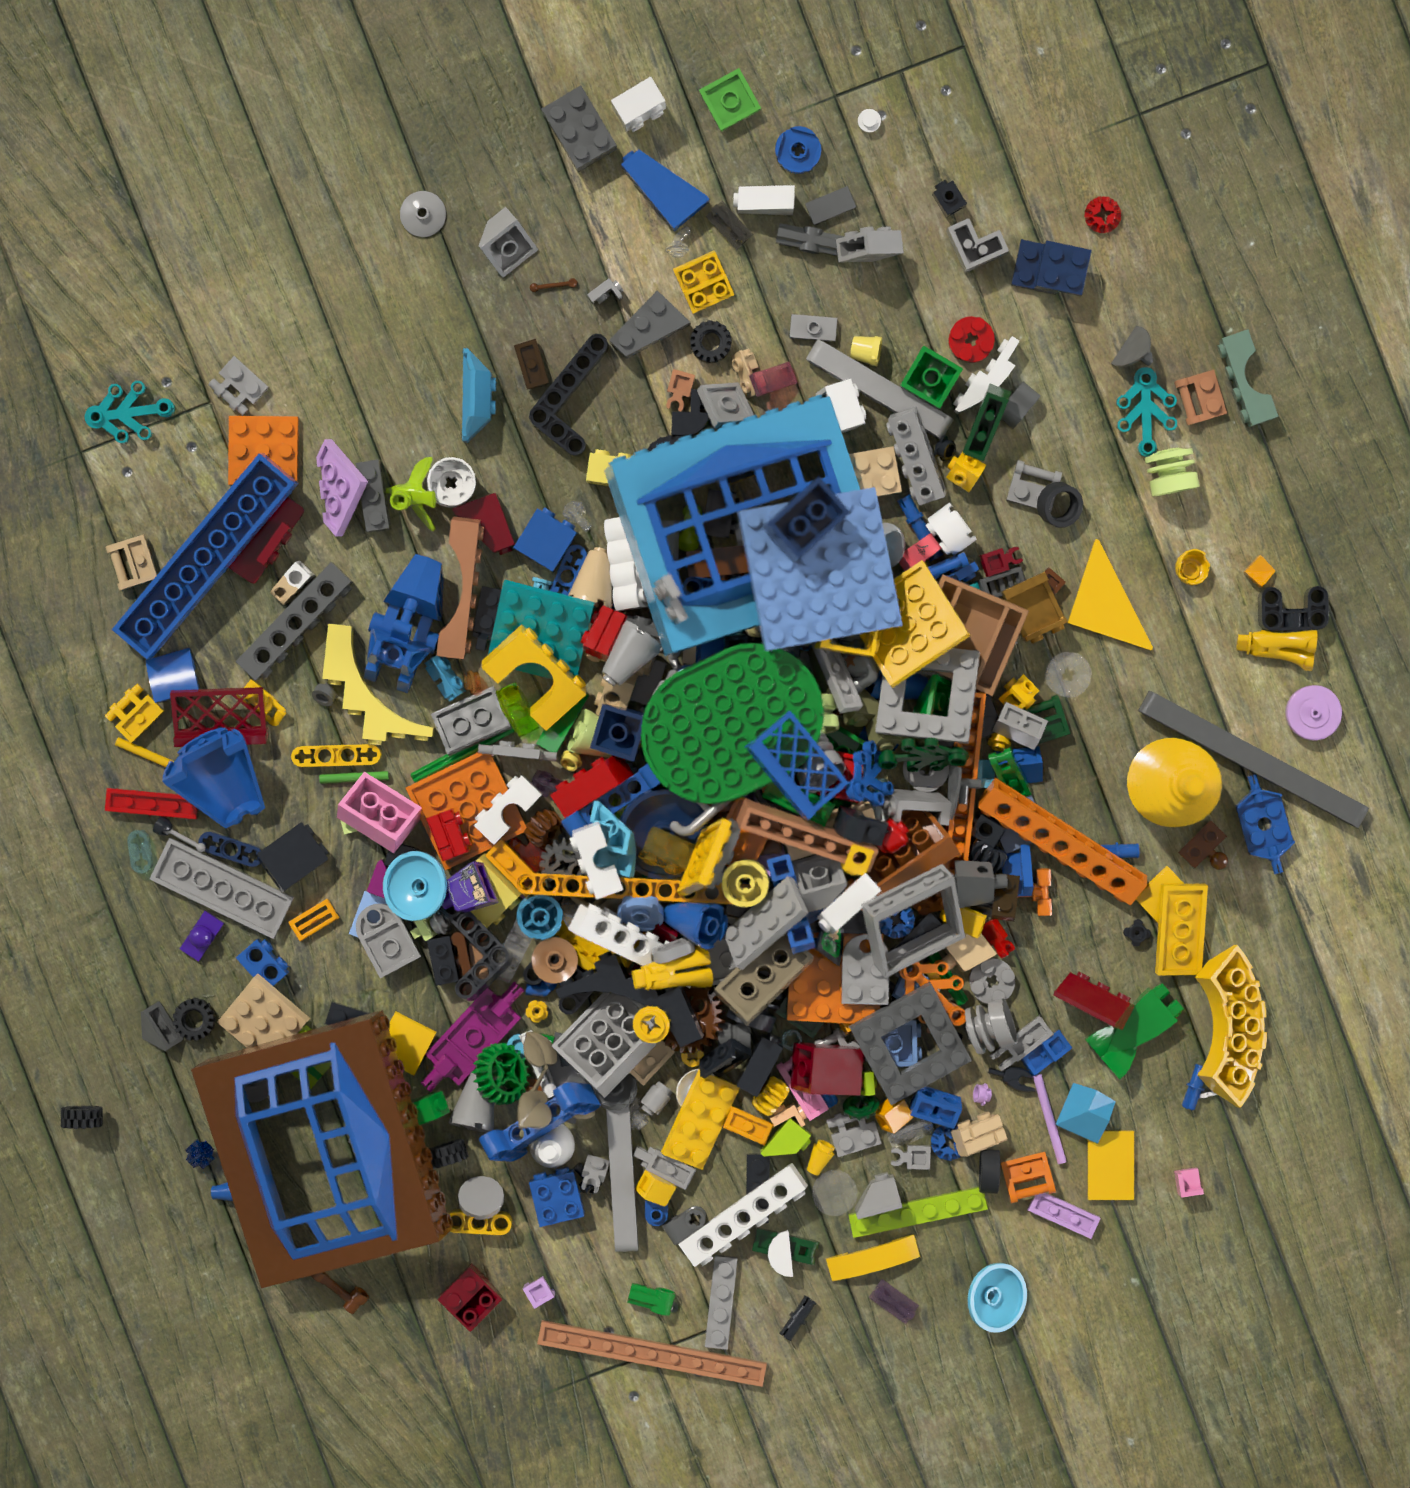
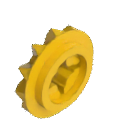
(642, 1028)

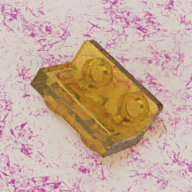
(666, 851)

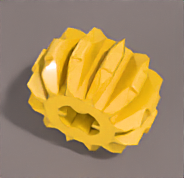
(771, 1096)

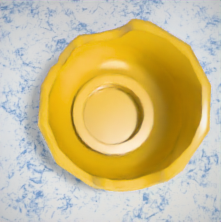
(1192, 567)

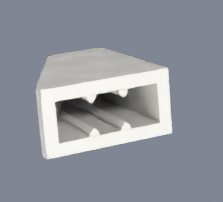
(765, 200)
(848, 904)

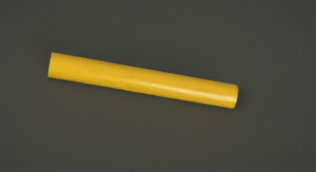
(140, 751)

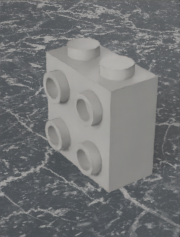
(869, 245)

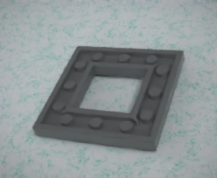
(919, 1002)

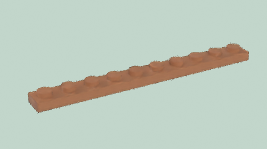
(652, 1353)

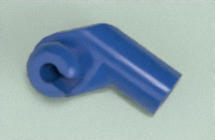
(542, 989)

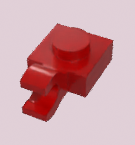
(995, 936)

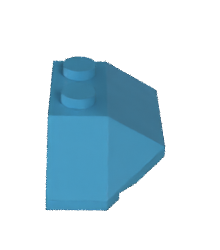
(476, 396)

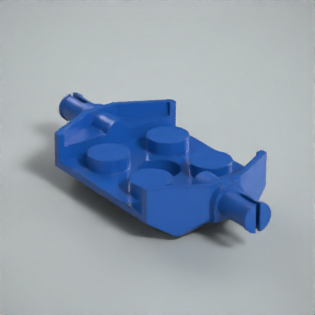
(1277, 838)

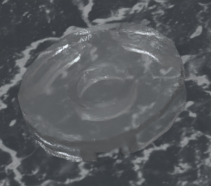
(834, 1192)

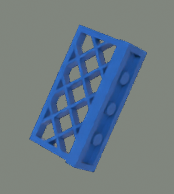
(782, 779)

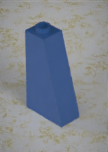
(666, 191)

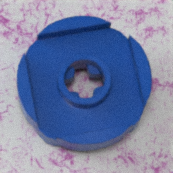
(803, 162)

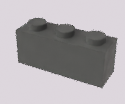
(374, 497)

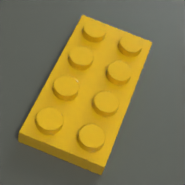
(1181, 929)
(700, 1120)

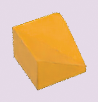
(1259, 571)

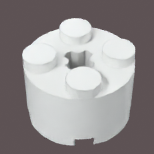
(950, 529)

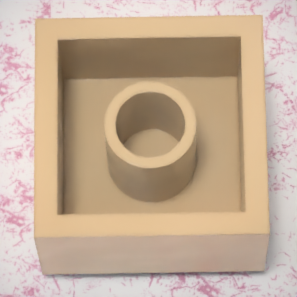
(878, 470)

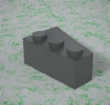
(649, 325)

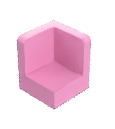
(1188, 1182)

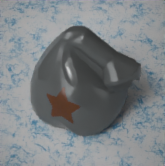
(862, 669)

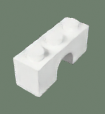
(491, 822)
(601, 880)

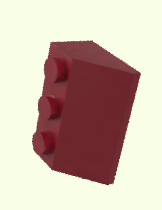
(1095, 999)

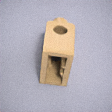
(967, 953)

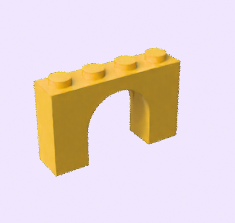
(525, 648)

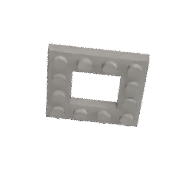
(953, 728)

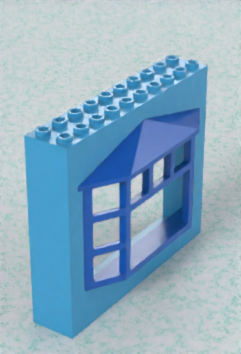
(710, 458)

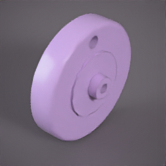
(1313, 712)

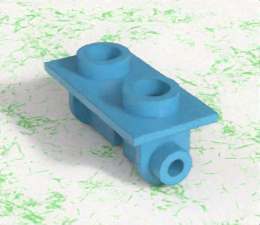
(451, 684)

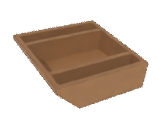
(992, 627)

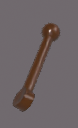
(572, 283)

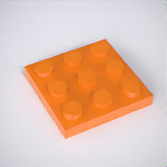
(269, 435)

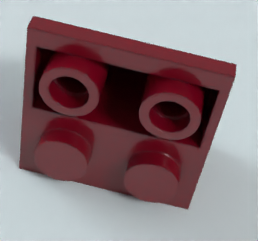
(470, 1297)

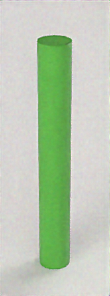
(351, 777)

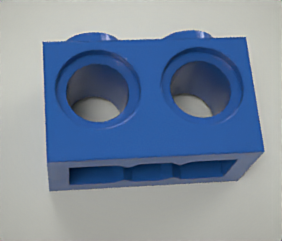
(269, 959)
(936, 1106)

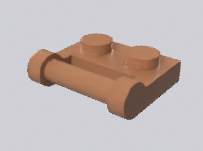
(1208, 397)

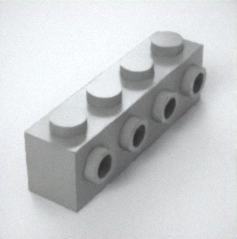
(917, 456)

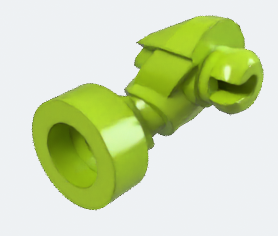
(688, 538)

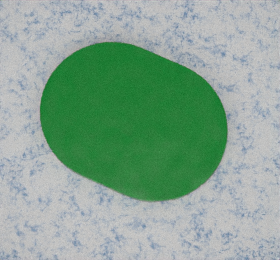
(714, 708)

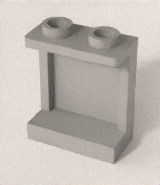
(917, 800)

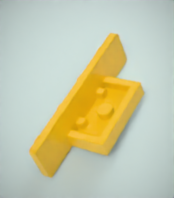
(585, 949)

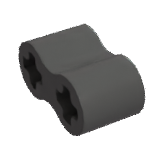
(1019, 404)

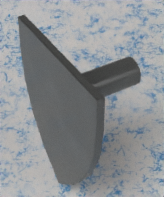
(1135, 349)
(959, 788)

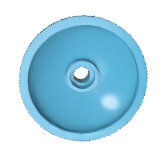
(403, 884)
(1005, 1300)

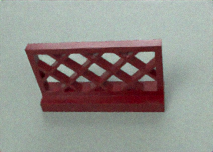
(252, 734)

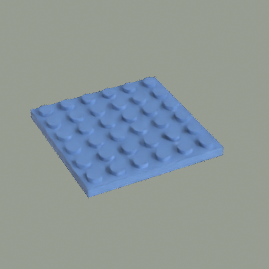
(834, 588)

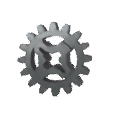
(561, 854)

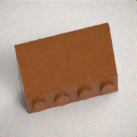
(926, 849)

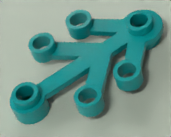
(1146, 407)
(125, 413)

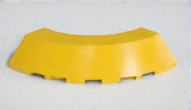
(1237, 1025)

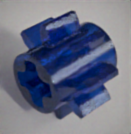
(199, 1154)

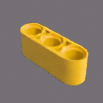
(489, 1228)

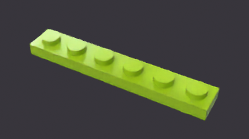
(920, 1212)

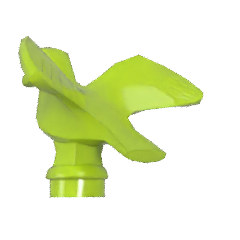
(413, 494)

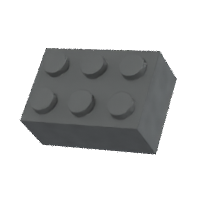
(579, 128)

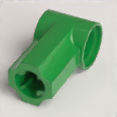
(657, 1300)

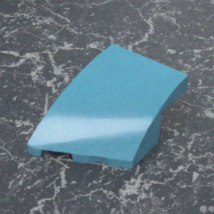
(619, 839)

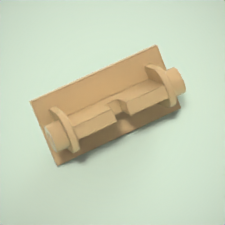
(743, 363)

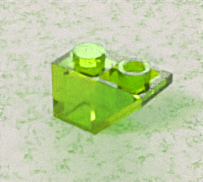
(516, 709)

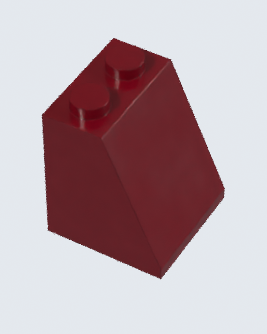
(827, 1069)

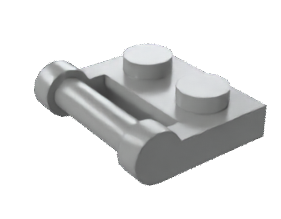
(1027, 492)

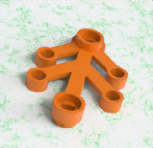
(916, 975)

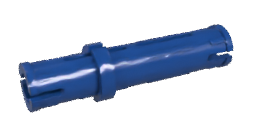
(916, 521)

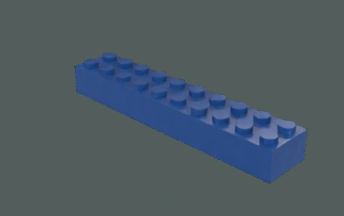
(205, 556)

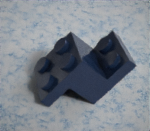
(1051, 267)

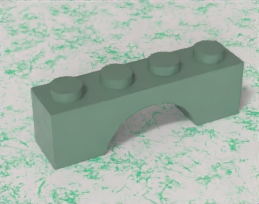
(1255, 406)

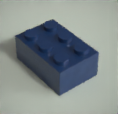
(806, 519)

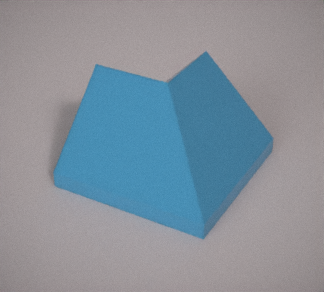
(1086, 1112)

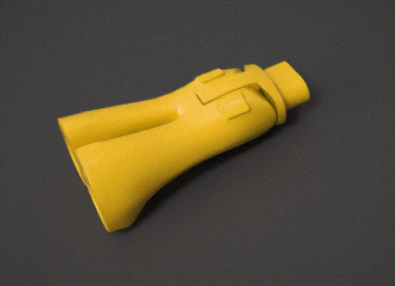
(1291, 647)
(663, 974)

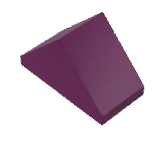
(376, 884)

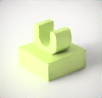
(423, 928)

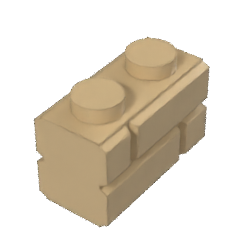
(979, 1134)

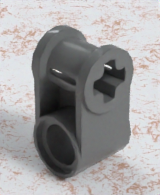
(682, 1227)

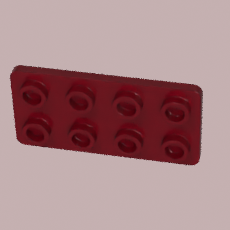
(266, 543)

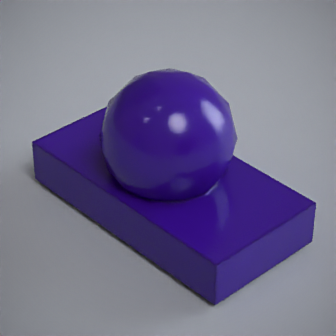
(202, 935)

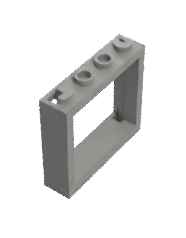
(902, 897)

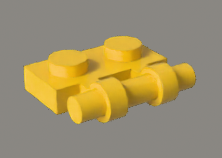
(139, 718)

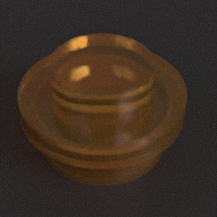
(472, 681)

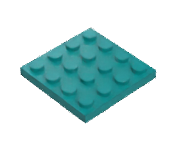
(553, 616)

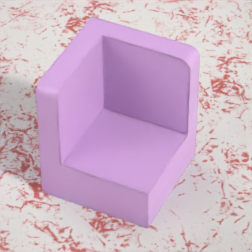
(538, 1292)

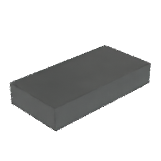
(830, 205)

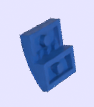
(170, 673)

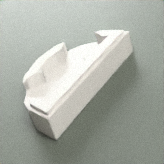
(780, 1254)

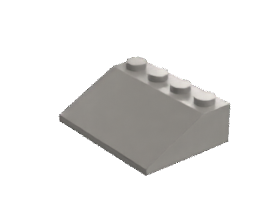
(603, 1042)

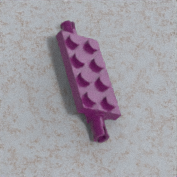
(478, 1027)

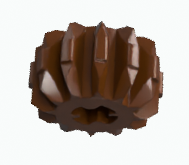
(544, 828)

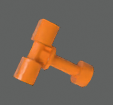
(1040, 892)

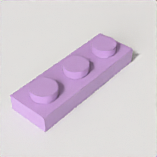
(1064, 1214)

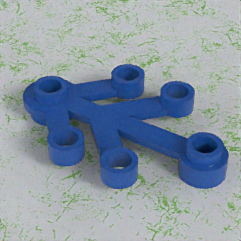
(856, 788)

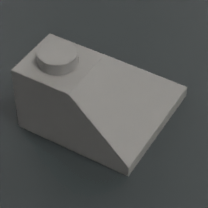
(506, 242)
(819, 881)
(879, 1197)

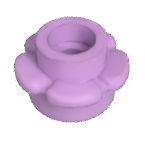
(982, 1094)

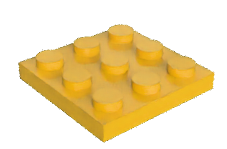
(704, 857)

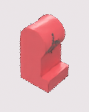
(919, 551)

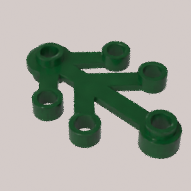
(955, 756)

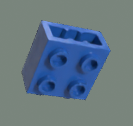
(546, 539)
(556, 1196)

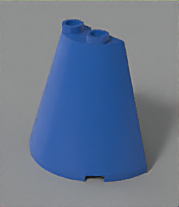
(216, 776)

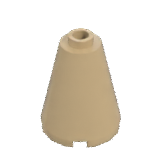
(594, 580)

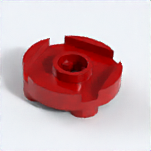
(976, 327)

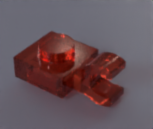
(529, 854)

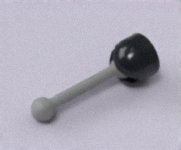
(164, 827)

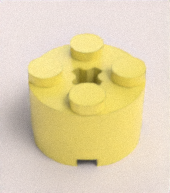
(732, 884)

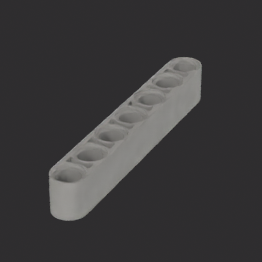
(877, 387)
(622, 1180)

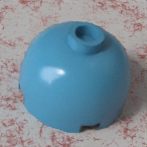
(539, 916)

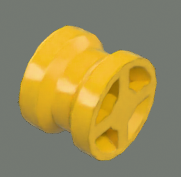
(686, 1058)

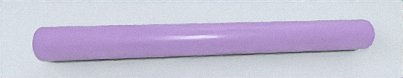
(1049, 1118)

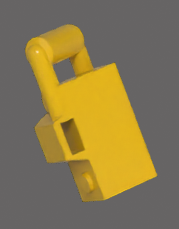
(270, 703)

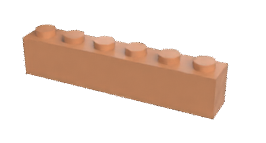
(799, 833)

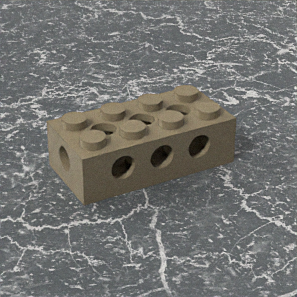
(766, 990)

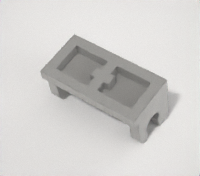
(1020, 726)

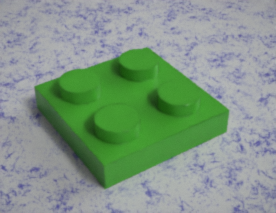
(729, 99)

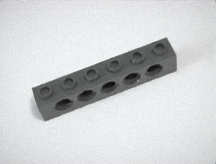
(266, 641)

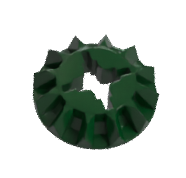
(853, 1103)

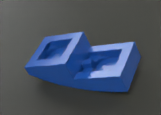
(1046, 1053)

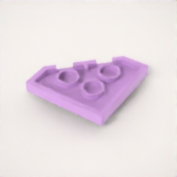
(340, 486)

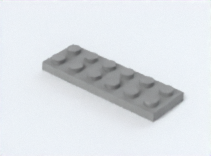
(221, 888)

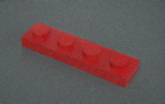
(149, 803)

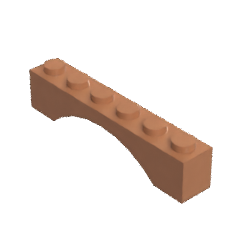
(464, 540)

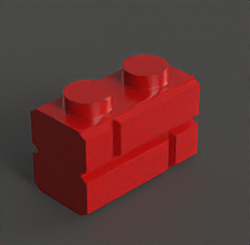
(603, 633)
(448, 834)

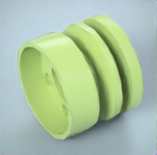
(1171, 471)

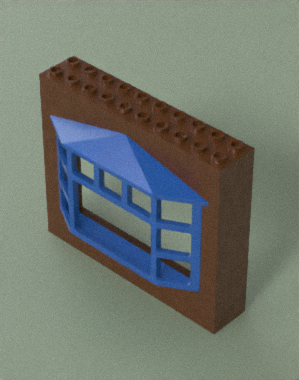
(381, 1131)

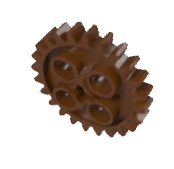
(708, 1019)

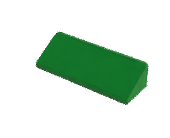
(556, 734)

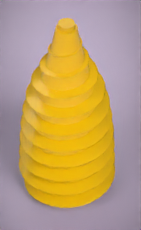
(1174, 782)

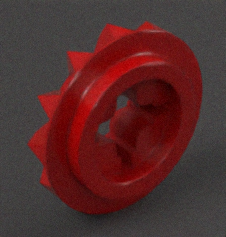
(1097, 223)

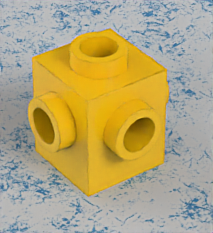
(965, 471)
(1019, 692)

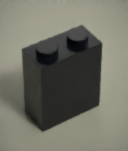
(292, 856)
(760, 1064)

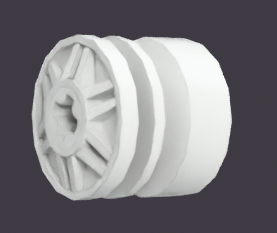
(451, 469)

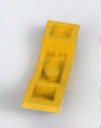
(873, 1258)

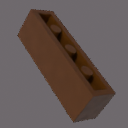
(728, 561)

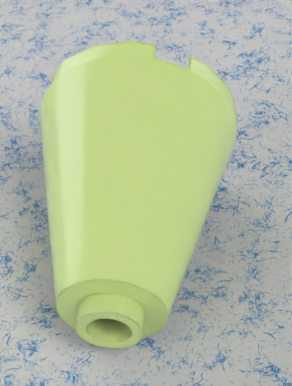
(583, 735)

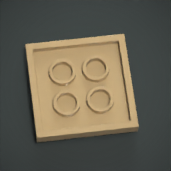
(262, 1015)

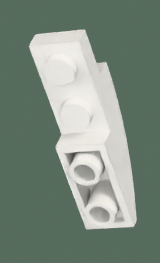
(978, 384)

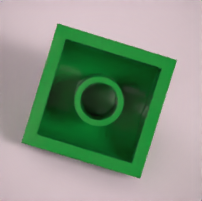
(931, 377)

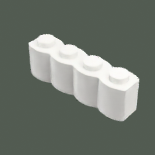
(623, 573)

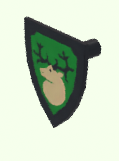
(830, 945)

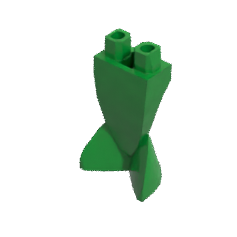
(1145, 1022)

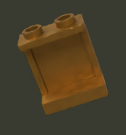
(1043, 607)

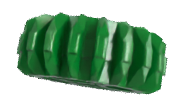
(493, 1074)

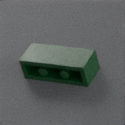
(986, 422)

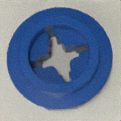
(899, 930)
(938, 1140)

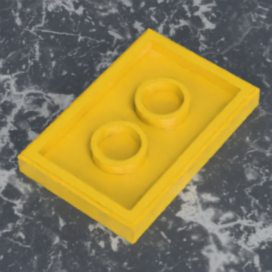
(1111, 1166)

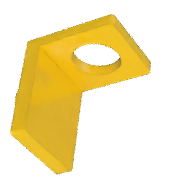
(853, 868)

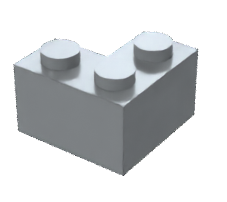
(974, 251)

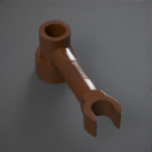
(352, 1300)

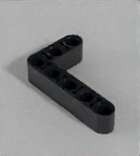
(565, 393)
(489, 952)

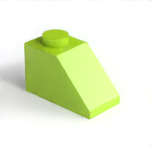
(787, 1139)

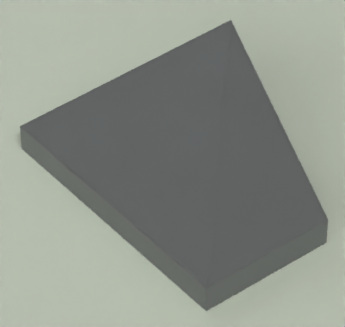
(158, 1027)

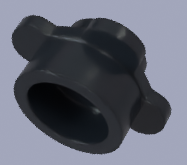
(945, 449)
(1137, 926)

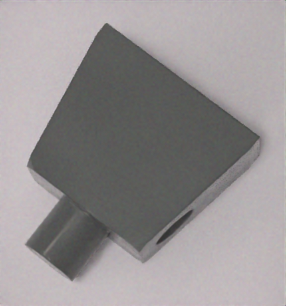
(976, 882)

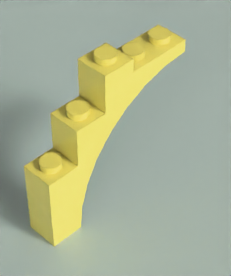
(340, 666)

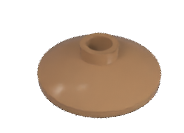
(558, 971)

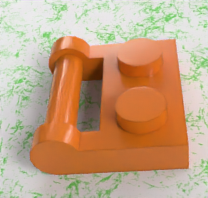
(1025, 1170)

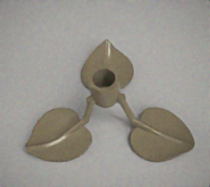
(532, 1106)

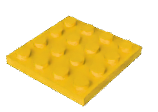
(927, 626)

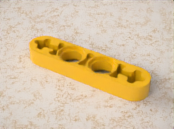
(336, 758)

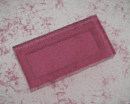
(773, 379)

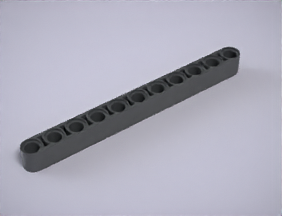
(1253, 759)

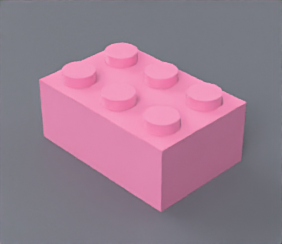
(379, 812)

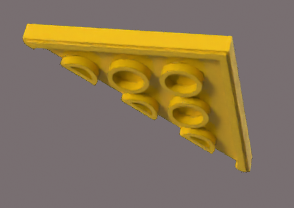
(1103, 604)

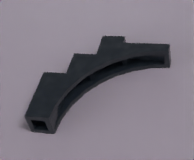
(613, 978)

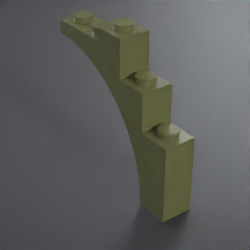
(865, 716)

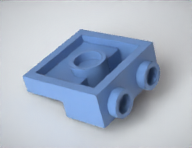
(903, 1044)

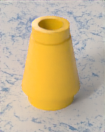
(820, 1156)

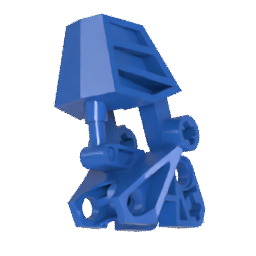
(416, 590)

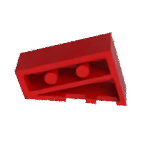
(590, 784)

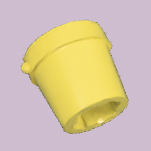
(866, 349)

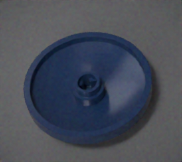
(658, 809)

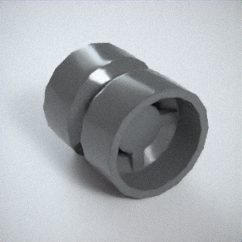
(738, 1032)

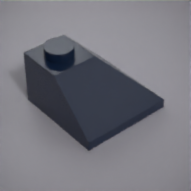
(618, 732)

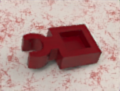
(997, 562)

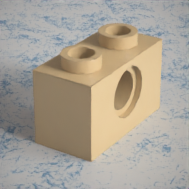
(624, 692)

